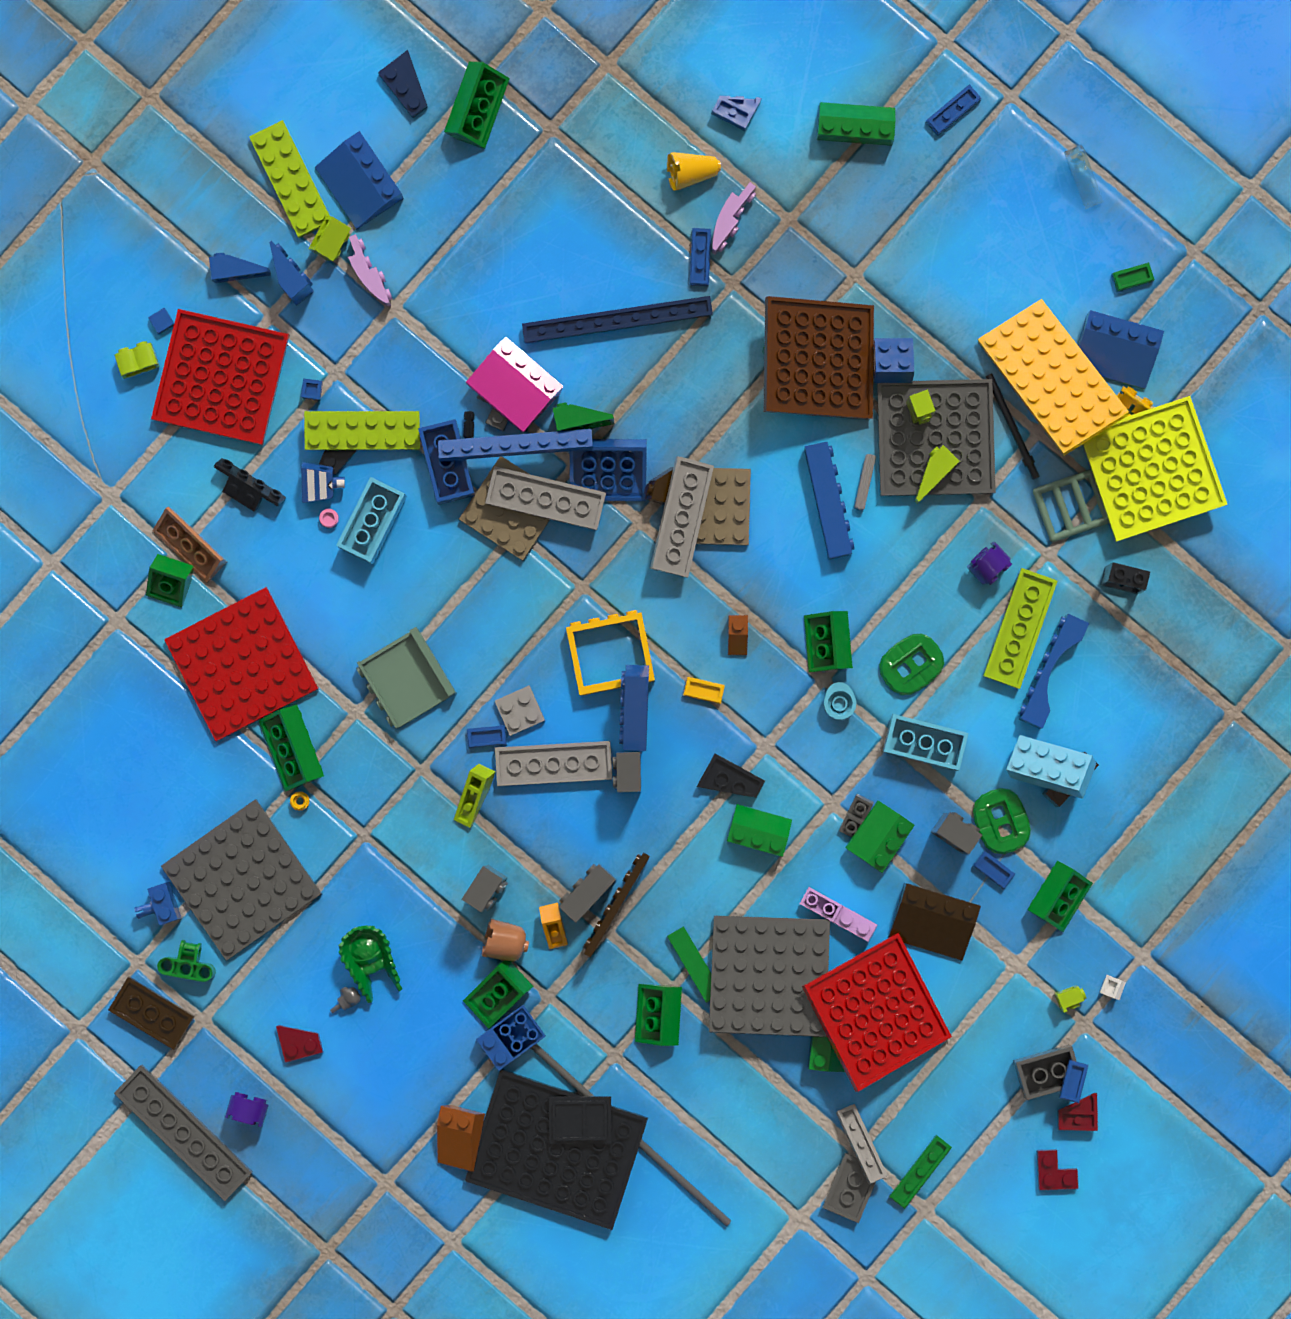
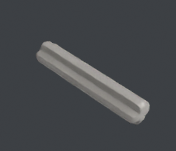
(865, 482)

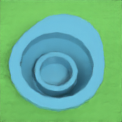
(839, 701)

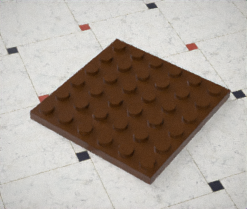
(818, 358)

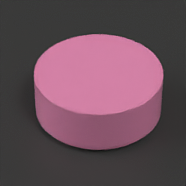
(329, 518)

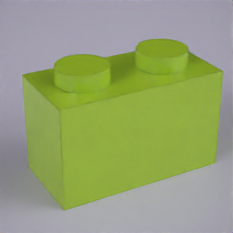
(330, 238)
(920, 407)

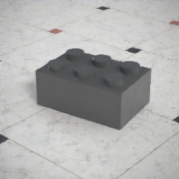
(628, 772)
(957, 833)
(586, 892)
(1043, 1071)

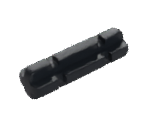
(468, 431)

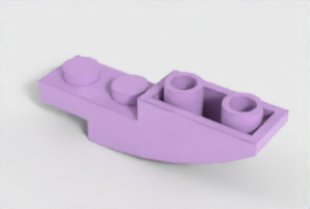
(726, 222)
(370, 278)
(838, 914)

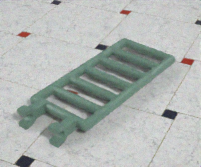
(1055, 487)

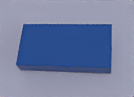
(486, 736)
(993, 869)
(1073, 1081)

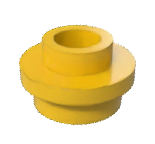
(293, 801)

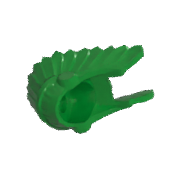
(364, 953)

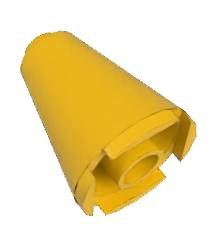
(690, 169)

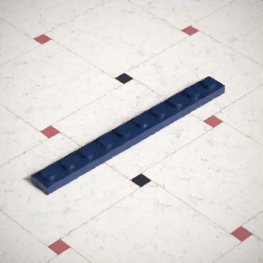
(617, 319)

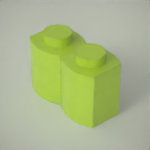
(136, 360)

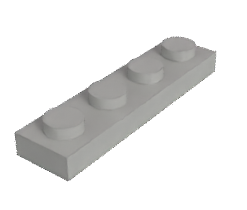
(861, 1144)

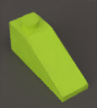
(937, 467)
(474, 794)

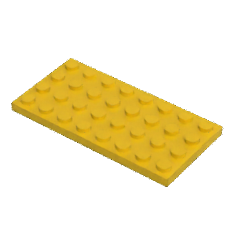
(1053, 377)

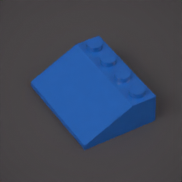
(358, 180)
(1120, 348)
(612, 468)

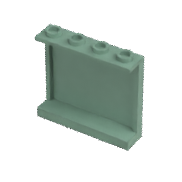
(406, 678)

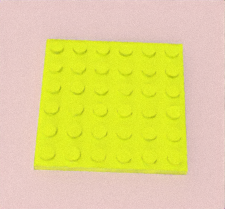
(1154, 469)

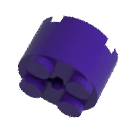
(989, 563)
(247, 1110)

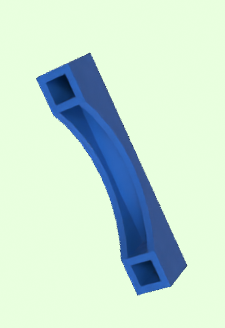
(1037, 706)

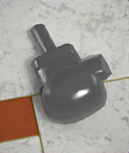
(348, 999)

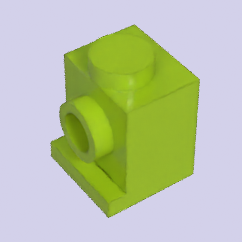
(1070, 998)

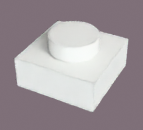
(1113, 987)

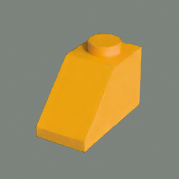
(553, 925)

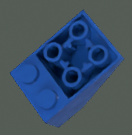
(293, 283)
(510, 1037)

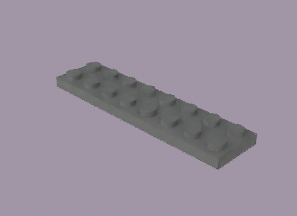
(183, 1132)

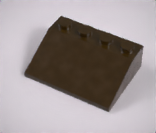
(934, 921)

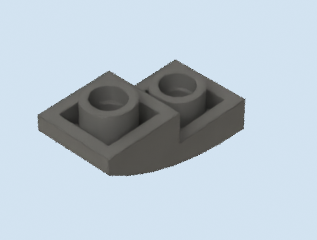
(856, 814)

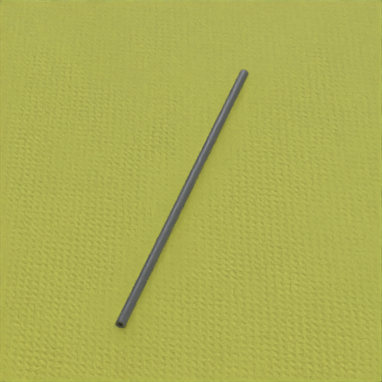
(643, 1145)

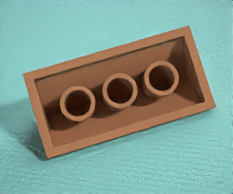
(188, 544)

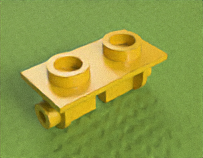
(1129, 397)

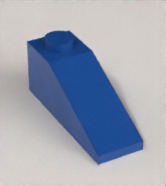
(230, 268)

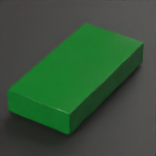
(1133, 277)

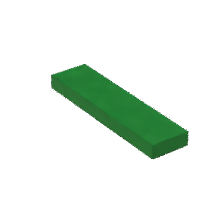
(692, 961)
(920, 1171)

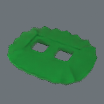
(920, 675)
(1014, 815)

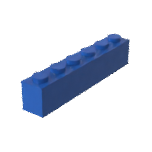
(828, 500)

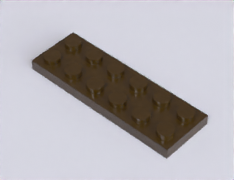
(611, 910)

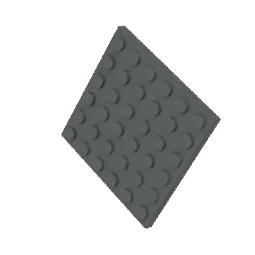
(960, 423)
(241, 879)
(761, 974)

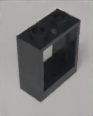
(1132, 579)

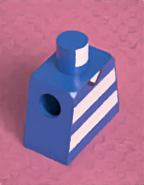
(319, 482)

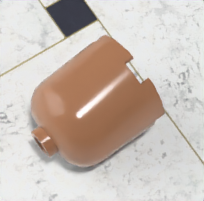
(504, 941)

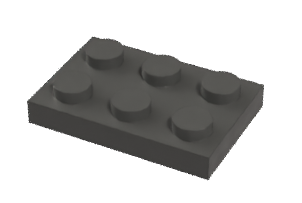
(849, 1190)

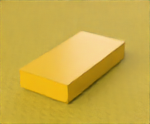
(704, 690)

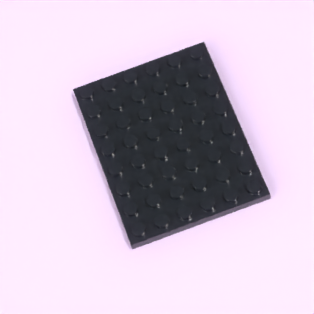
(565, 1178)

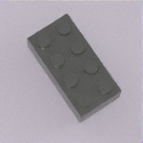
(484, 888)

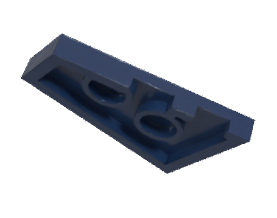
(404, 84)

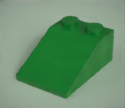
(578, 418)
(498, 993)

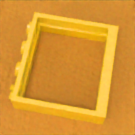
(596, 623)

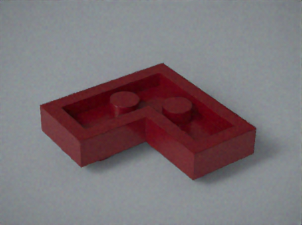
(1050, 1176)

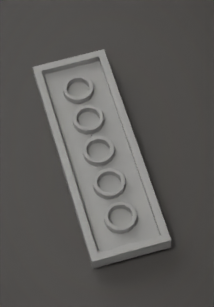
(545, 498)
(682, 517)
(553, 763)

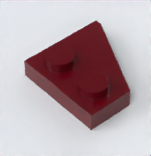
(298, 1043)
(1080, 1116)

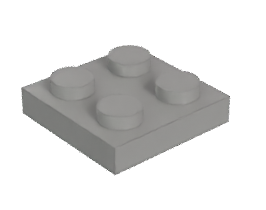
(519, 710)

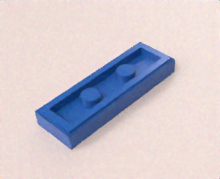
(953, 110)
(700, 257)

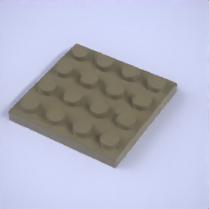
(726, 508)
(505, 527)

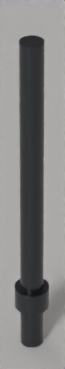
(1027, 460)

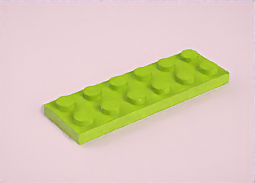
(290, 178)
(361, 430)
(1020, 628)

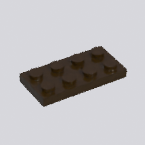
(151, 1013)

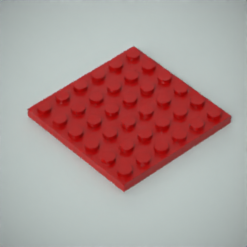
(220, 377)
(241, 664)
(876, 1012)

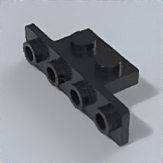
(245, 487)

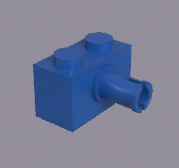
(162, 904)

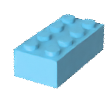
(371, 520)
(925, 742)
(1051, 766)

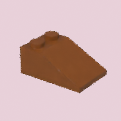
(458, 1136)

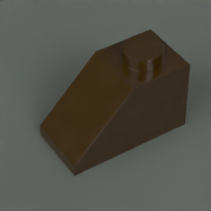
(658, 487)

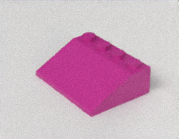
(514, 384)

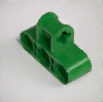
(187, 957)

